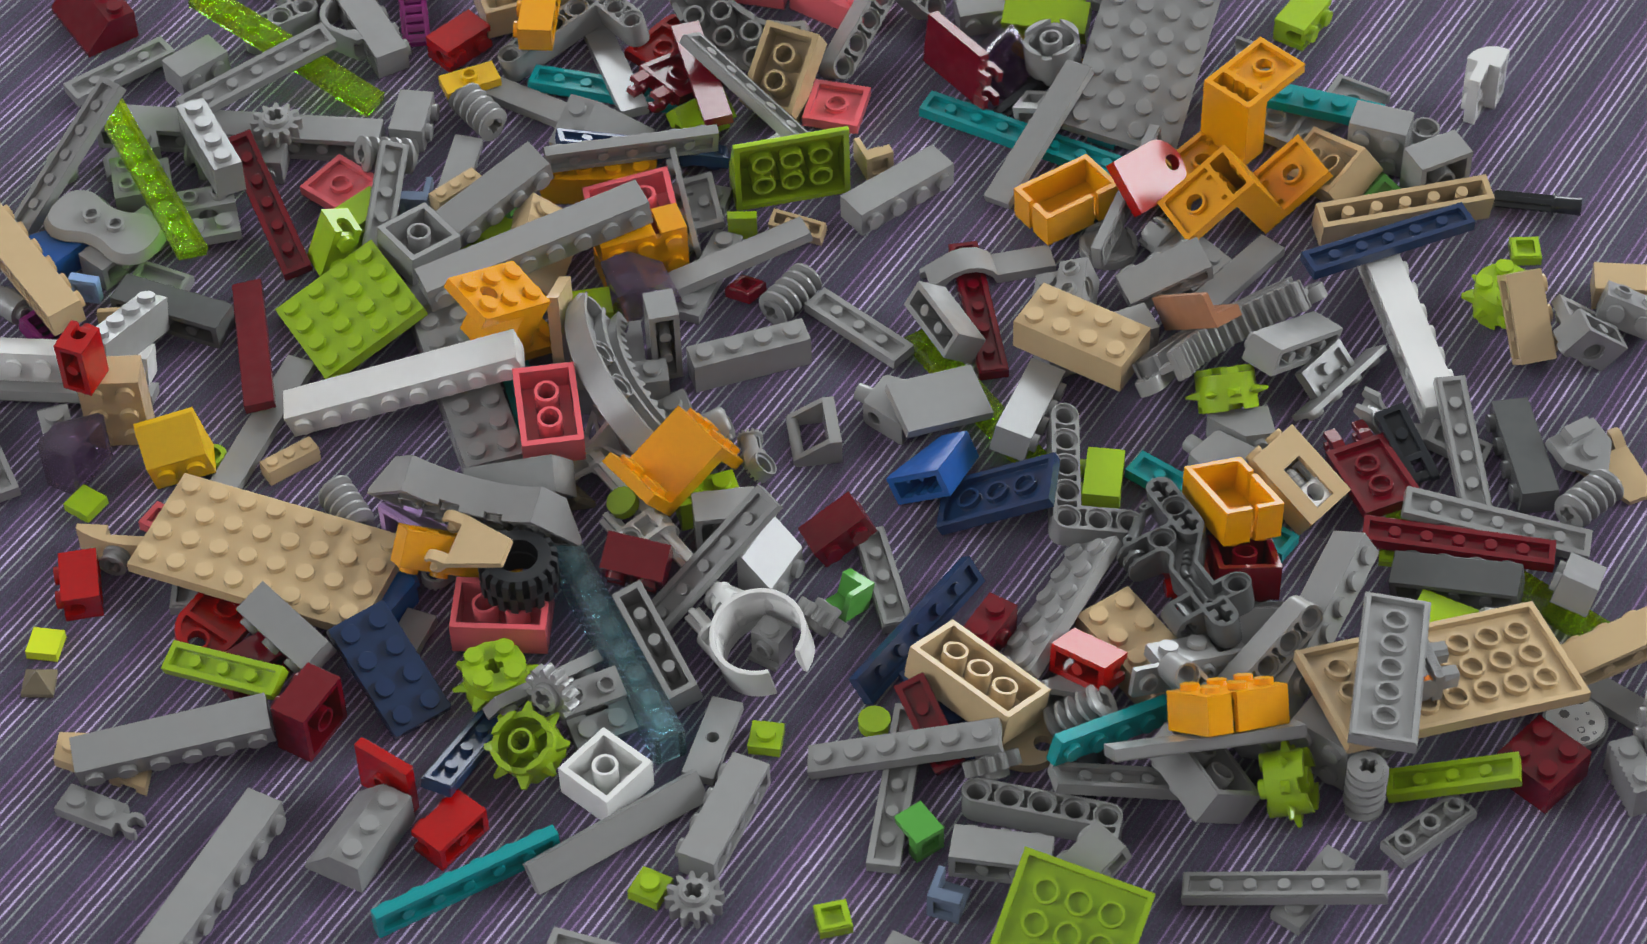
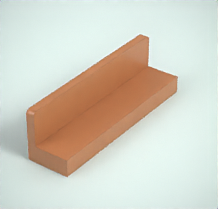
(1193, 311)

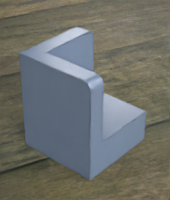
(411, 199)
(946, 899)

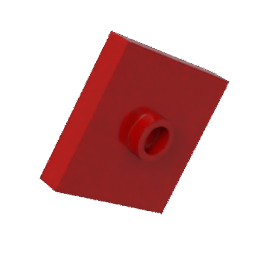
(381, 767)

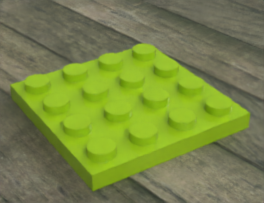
(351, 311)
(1069, 905)

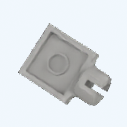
(1164, 237)

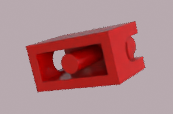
(458, 41)
(81, 357)
(79, 584)
(1087, 660)
(450, 829)

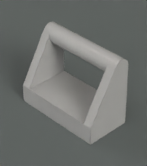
(826, 452)

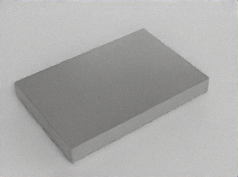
(939, 401)

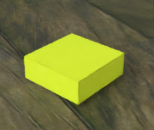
(45, 644)

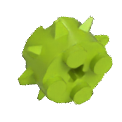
(1486, 294)
(1226, 389)
(491, 670)
(544, 749)
(1288, 782)

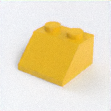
(175, 446)

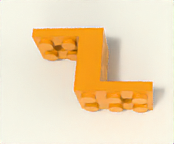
(1237, 103)
(1228, 183)
(503, 300)
(674, 460)

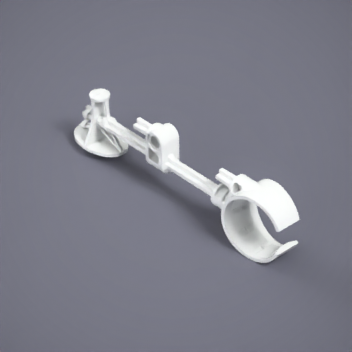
(734, 609)

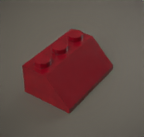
(97, 23)

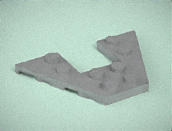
(1283, 126)

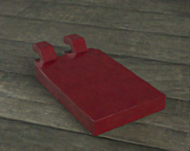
(960, 61)
(666, 79)
(1369, 469)

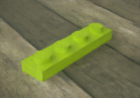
(224, 670)
(1454, 777)

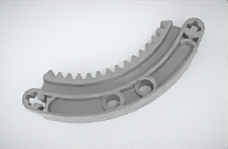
(1191, 348)
(607, 372)

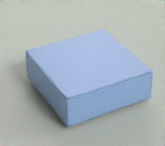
(88, 286)

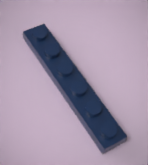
(709, 160)
(1387, 240)
(928, 615)

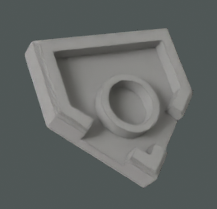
(1581, 446)

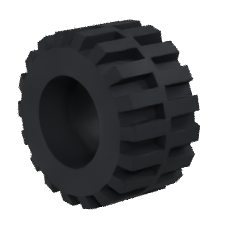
(526, 588)

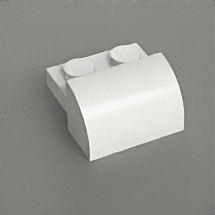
(1483, 80)

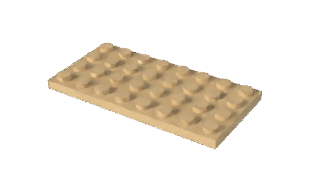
(234, 539)
(1505, 666)

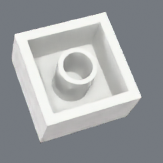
(605, 775)

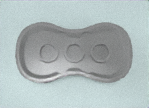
(117, 234)

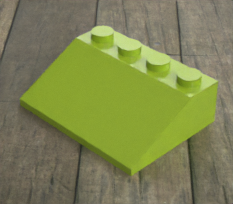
(790, 168)

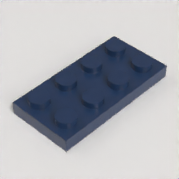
(1000, 494)
(389, 670)

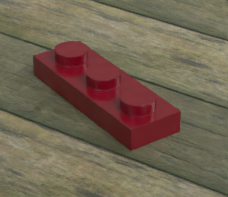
(924, 712)

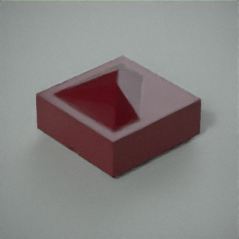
(745, 289)

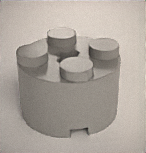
(1049, 47)

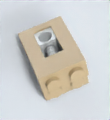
(1304, 474)

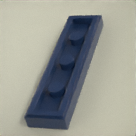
(460, 757)

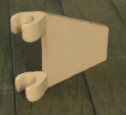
(1626, 469)
(473, 547)

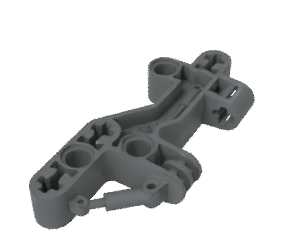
(1181, 551)

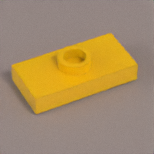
(483, 74)

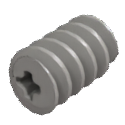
(478, 111)
(367, 149)
(789, 293)
(1589, 498)
(343, 500)
(1080, 709)
(1365, 786)

